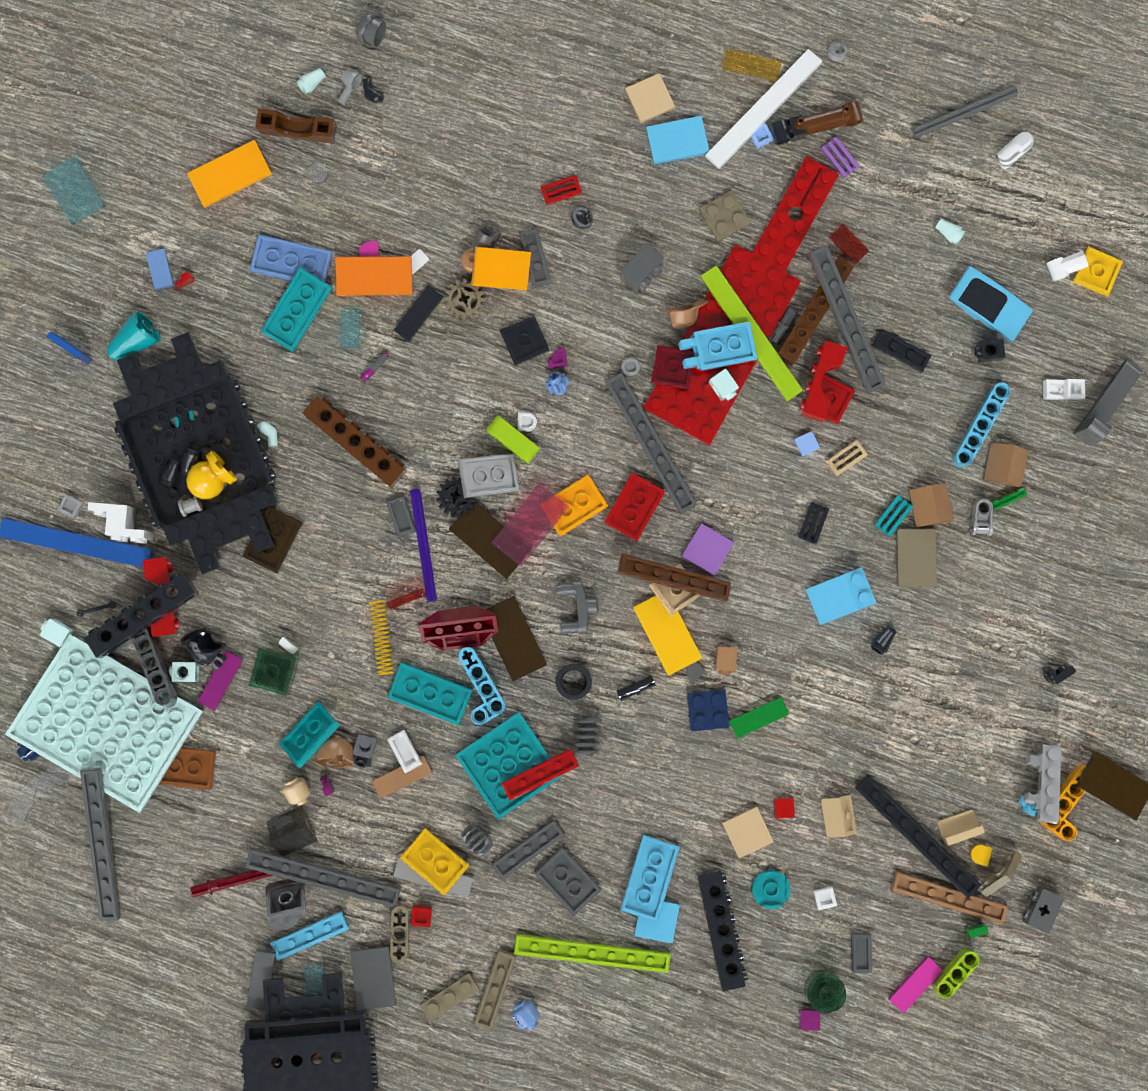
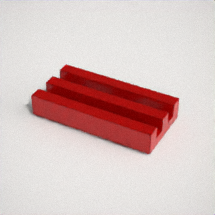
(558, 183)

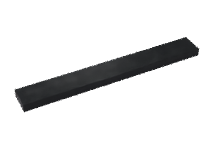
(917, 836)

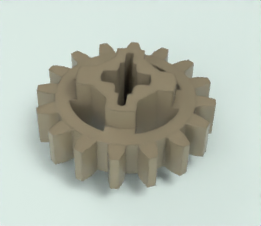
(458, 303)

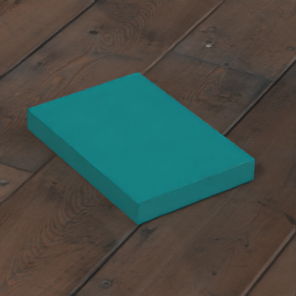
(309, 734)

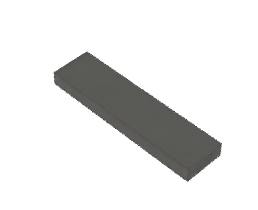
(527, 849)

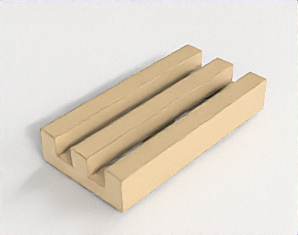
(833, 466)

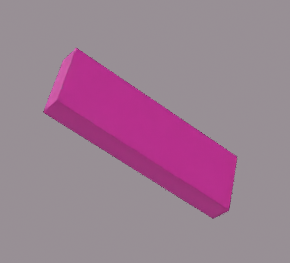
(915, 984)

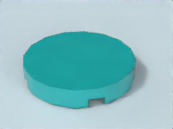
(771, 889)

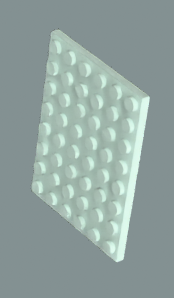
(103, 718)

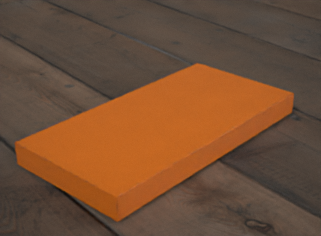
(373, 276)

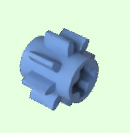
(557, 383)

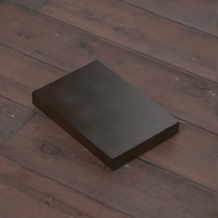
(283, 532)

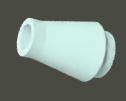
(309, 81)
(952, 232)

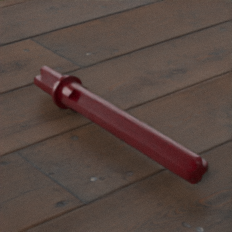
(227, 882)

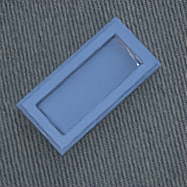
(160, 269)

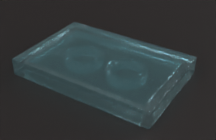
(73, 191)

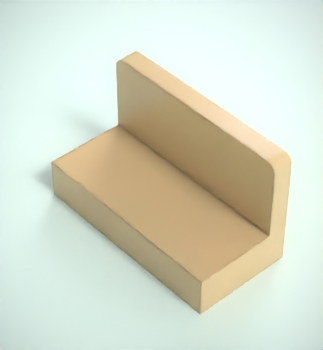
(839, 816)
(960, 827)

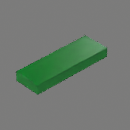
(758, 717)

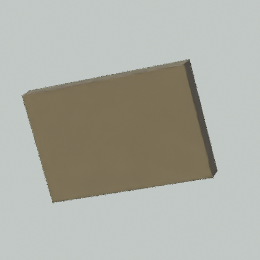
(916, 558)

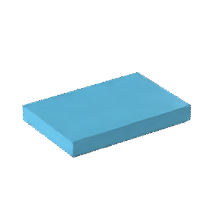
(677, 140)

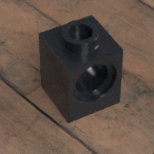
(997, 347)

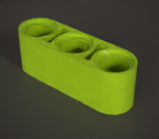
(512, 439)
(945, 976)

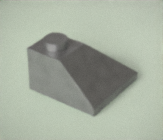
(285, 904)

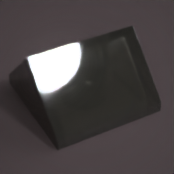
(291, 831)

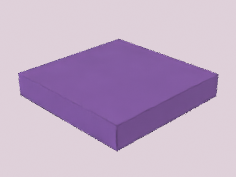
(707, 549)

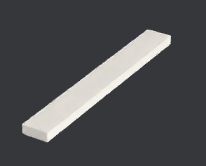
(763, 109)

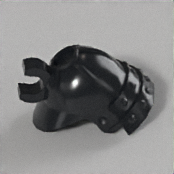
(203, 648)

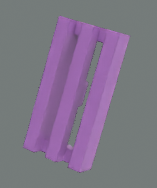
(836, 141)

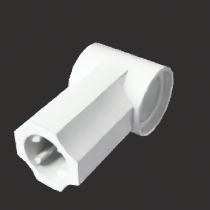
(1062, 267)

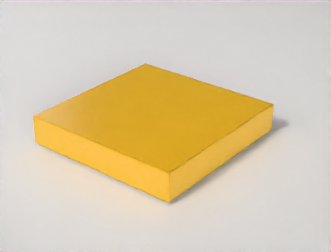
(1100, 273)

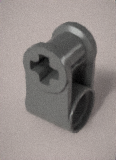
(486, 237)

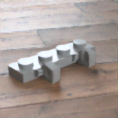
(1048, 793)

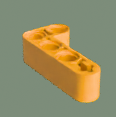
(1070, 801)

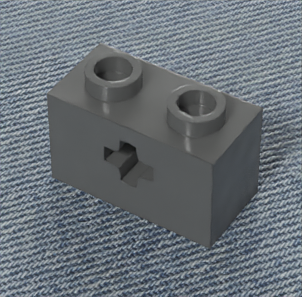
(1038, 919)

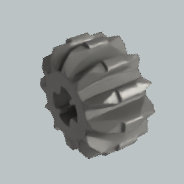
(477, 839)

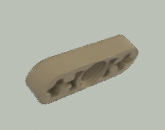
(404, 948)

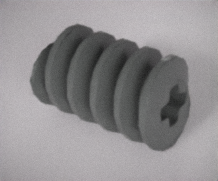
(587, 735)

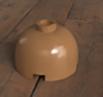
(335, 752)

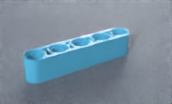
(987, 418)

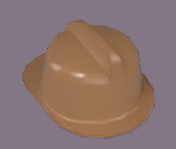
(685, 315)

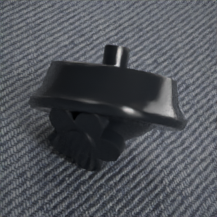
(582, 217)

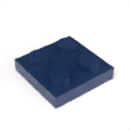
(708, 710)

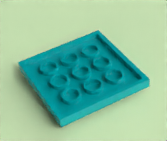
(500, 756)

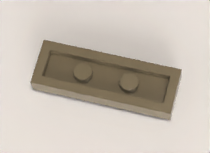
(449, 997)

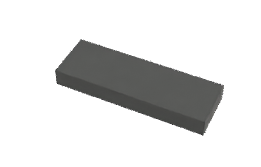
(538, 268)
(262, 969)

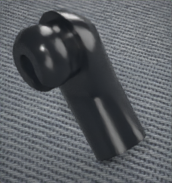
(370, 93)

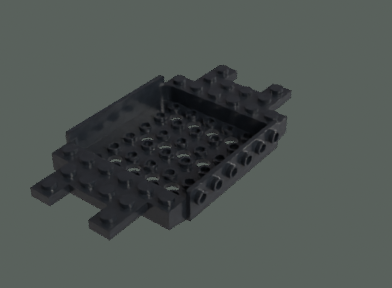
(171, 392)
(304, 1028)

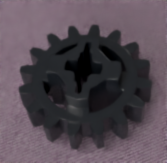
(454, 504)

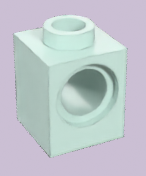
(724, 385)
(55, 631)
(193, 672)

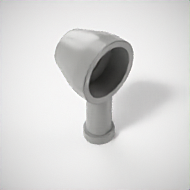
(352, 81)

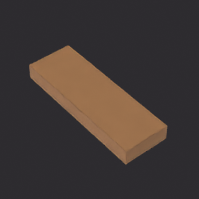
(398, 779)

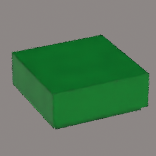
(976, 930)

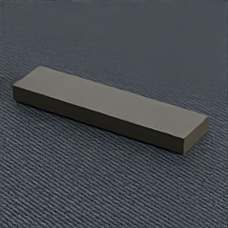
(495, 990)

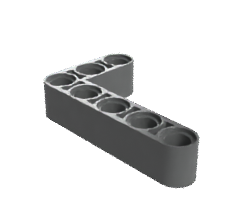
(1094, 424)
(154, 672)

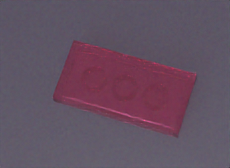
(530, 525)

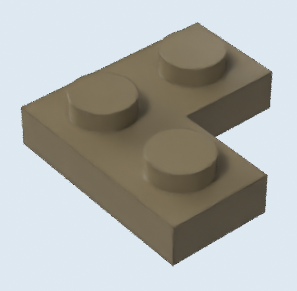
(1002, 875)

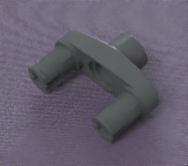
(585, 607)

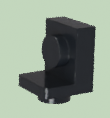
(1061, 674)

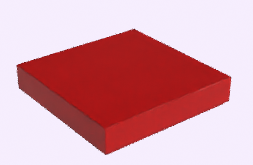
(838, 395)

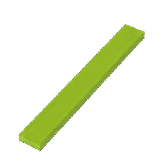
(765, 352)
(592, 953)

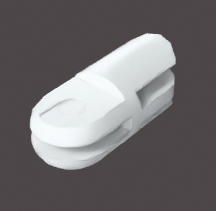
(1015, 149)

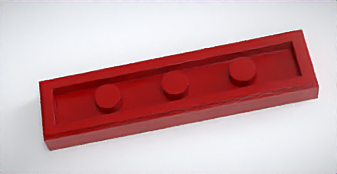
(540, 774)

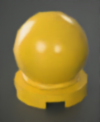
(208, 478)

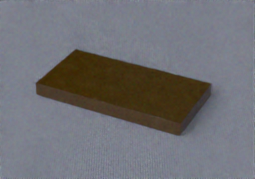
(478, 532)
(515, 640)
(1114, 786)

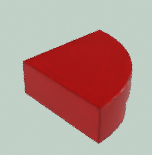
(186, 279)

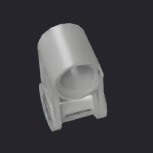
(982, 519)

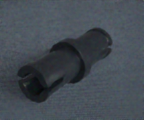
(636, 688)

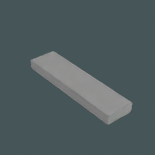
(461, 887)

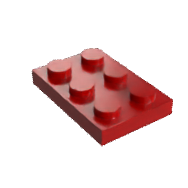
(634, 507)

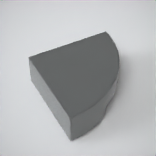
(694, 671)

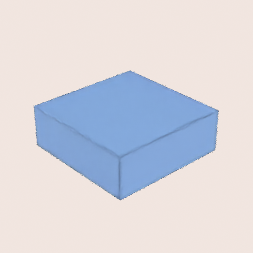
(762, 136)
(806, 443)

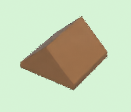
(1005, 464)
(931, 505)

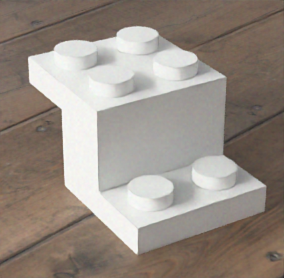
(120, 522)

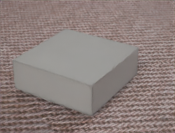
(70, 506)

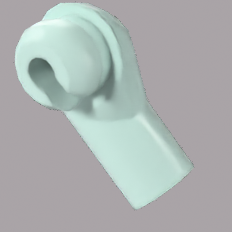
(270, 432)

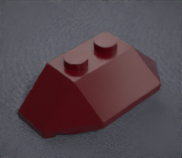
(458, 628)

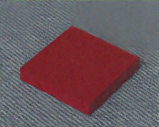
(669, 368)

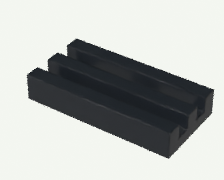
(820, 526)

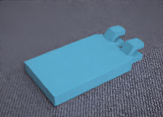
(720, 347)

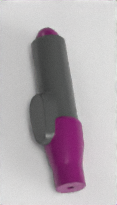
(373, 366)

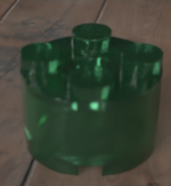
(826, 1002)

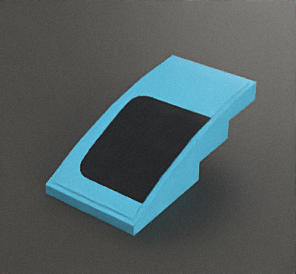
(990, 303)

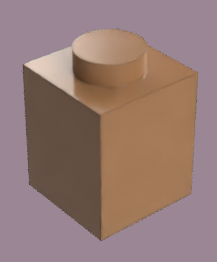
(725, 659)

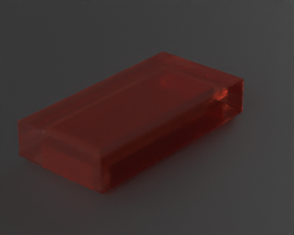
(848, 244)
(406, 599)

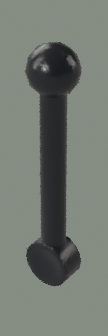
(112, 604)

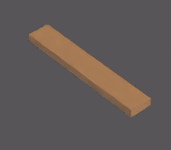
(949, 897)

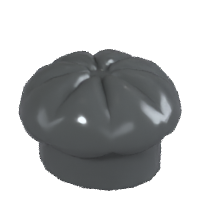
(371, 29)

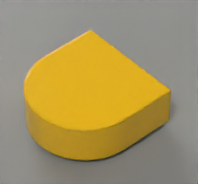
(980, 854)

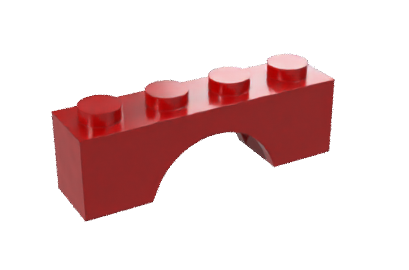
(816, 403)
(159, 571)

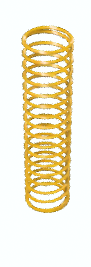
(383, 637)

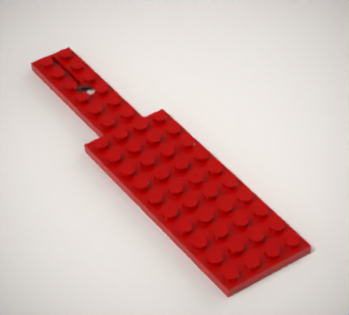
(765, 292)

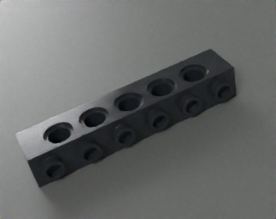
(96, 637)
(727, 979)

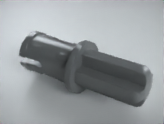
(783, 326)

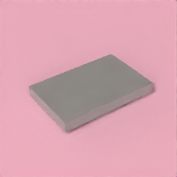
(488, 475)

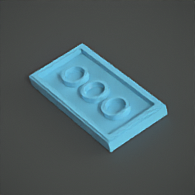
(650, 878)

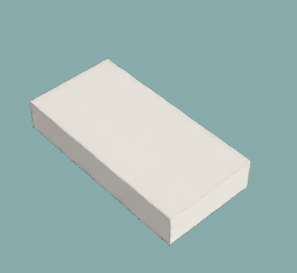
(404, 751)

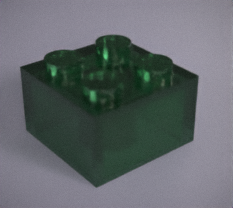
(274, 671)

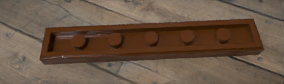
(674, 577)

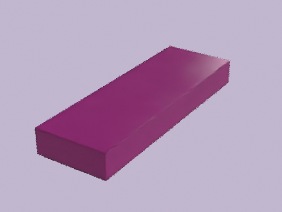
(220, 681)

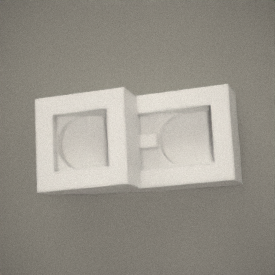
(1064, 389)

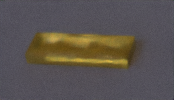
(752, 65)

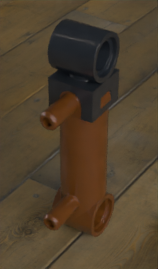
(799, 127)

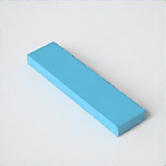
(309, 935)

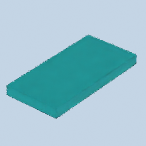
(296, 309)
(429, 693)

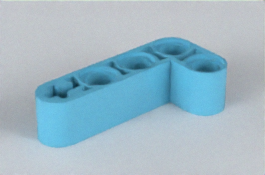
(478, 683)

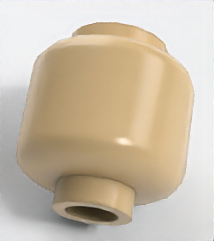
(296, 790)

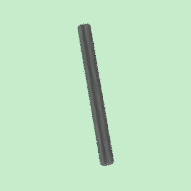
(965, 111)

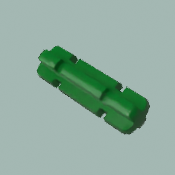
(1009, 498)

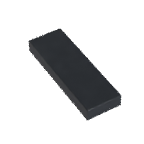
(418, 313)
(901, 350)

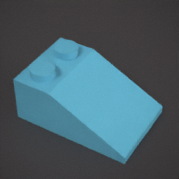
(840, 596)

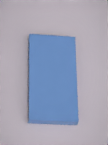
(284, 258)

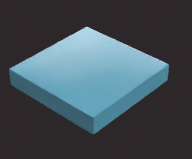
(661, 930)

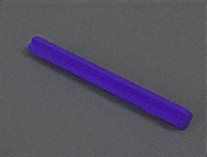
(423, 545)

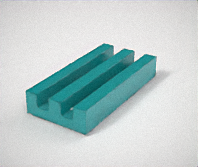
(903, 503)

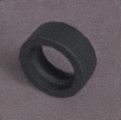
(573, 696)

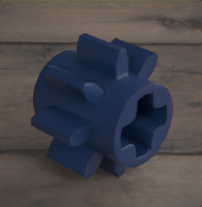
(26, 753)

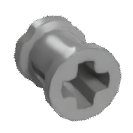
(190, 506)

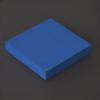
(69, 347)

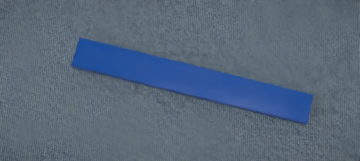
(74, 543)

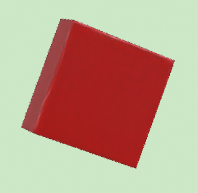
(784, 808)
(421, 916)

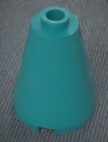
(133, 337)

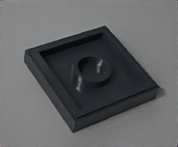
(524, 340)

